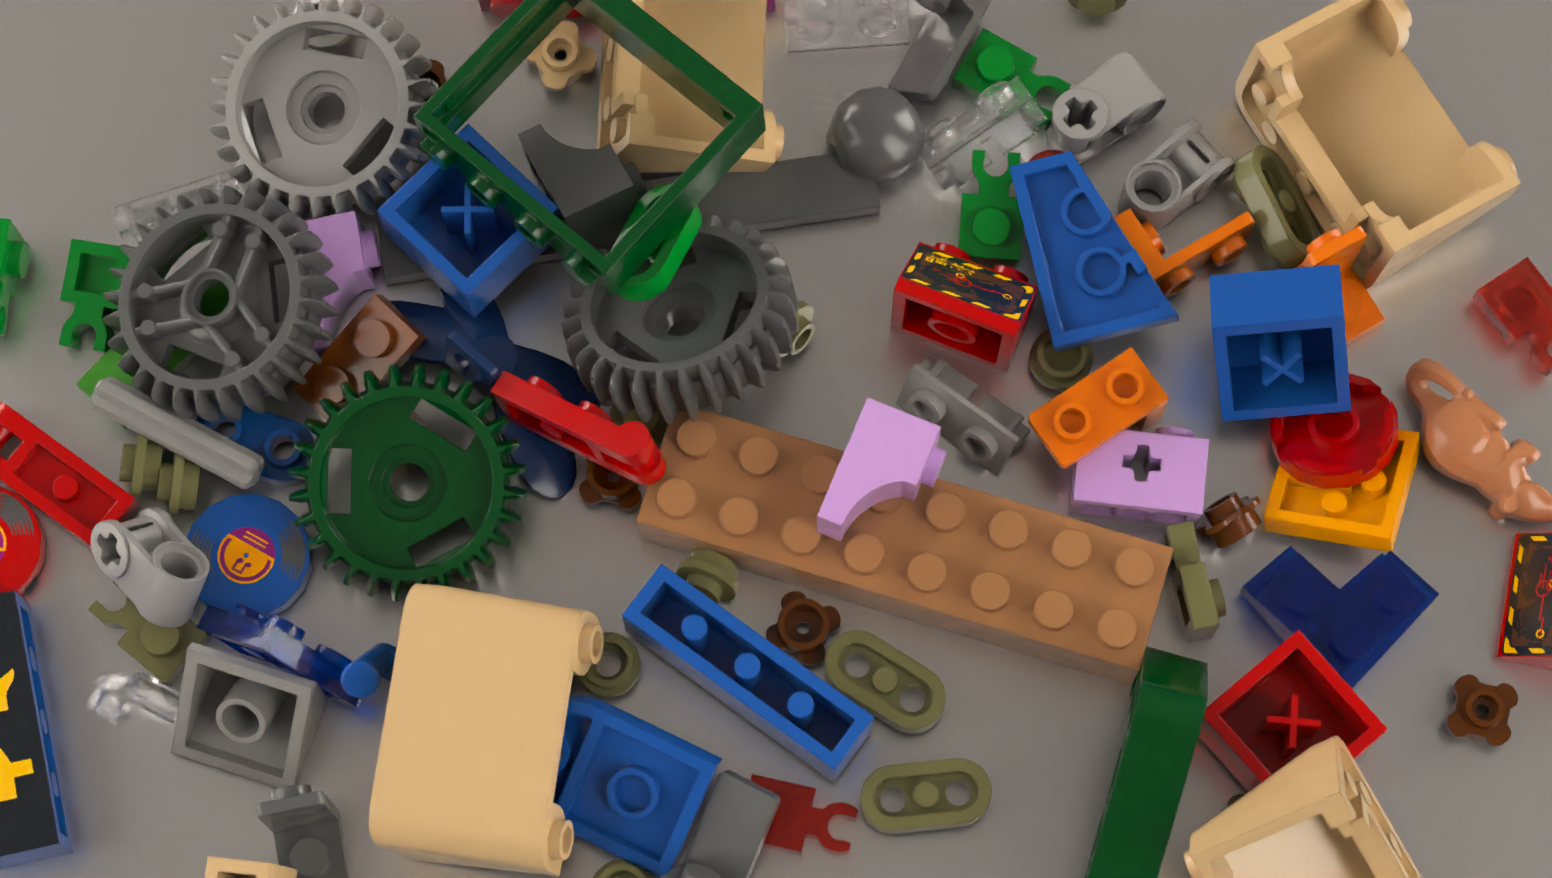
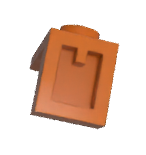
(1334, 248)
(1177, 270)
(1099, 409)

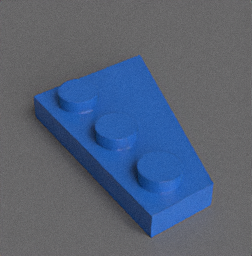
(1081, 258)

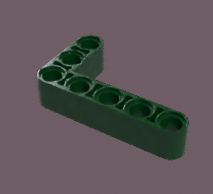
(1151, 767)

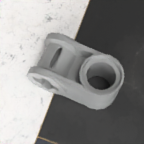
(1109, 103)
(1180, 171)
(156, 565)

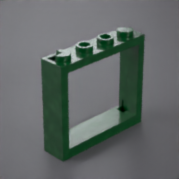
(653, 46)

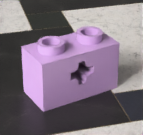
(1172, 491)

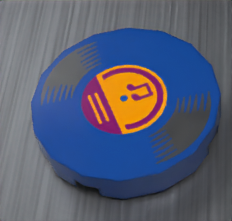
(252, 554)

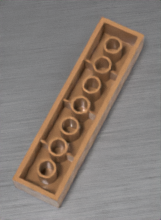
(941, 561)

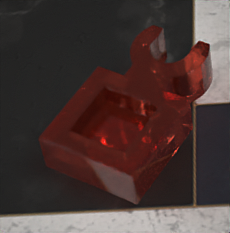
(1521, 308)
(799, 819)

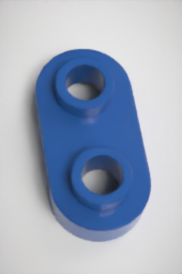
(261, 435)

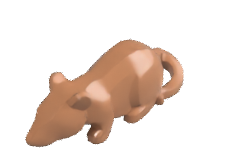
(1466, 445)

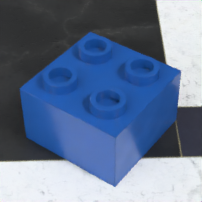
(455, 236)
(1280, 342)

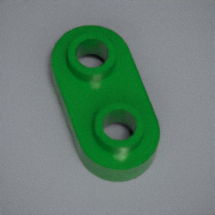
(660, 267)

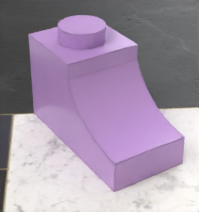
(353, 256)
(882, 461)

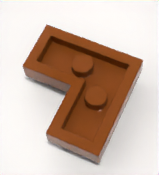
(370, 341)

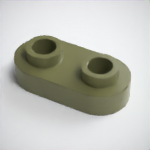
(1276, 205)
(887, 680)
(924, 794)

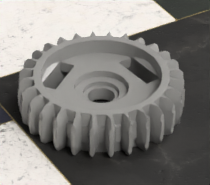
(291, 82)

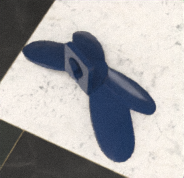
(480, 353)

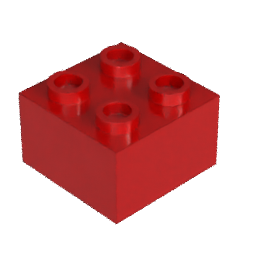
(1284, 710)

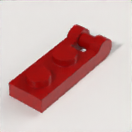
(580, 428)
(58, 479)

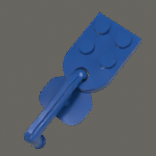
(617, 775)

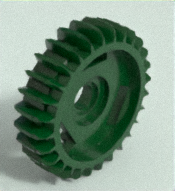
(382, 438)

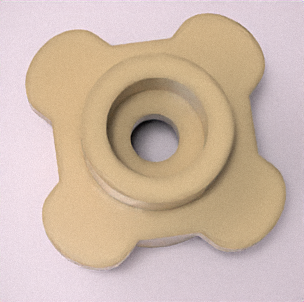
(562, 73)

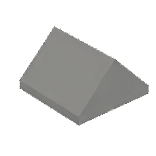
(246, 717)

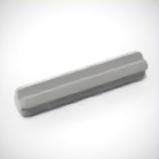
(177, 433)

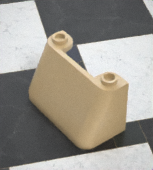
(658, 125)
(1368, 134)
(479, 730)
(1303, 823)

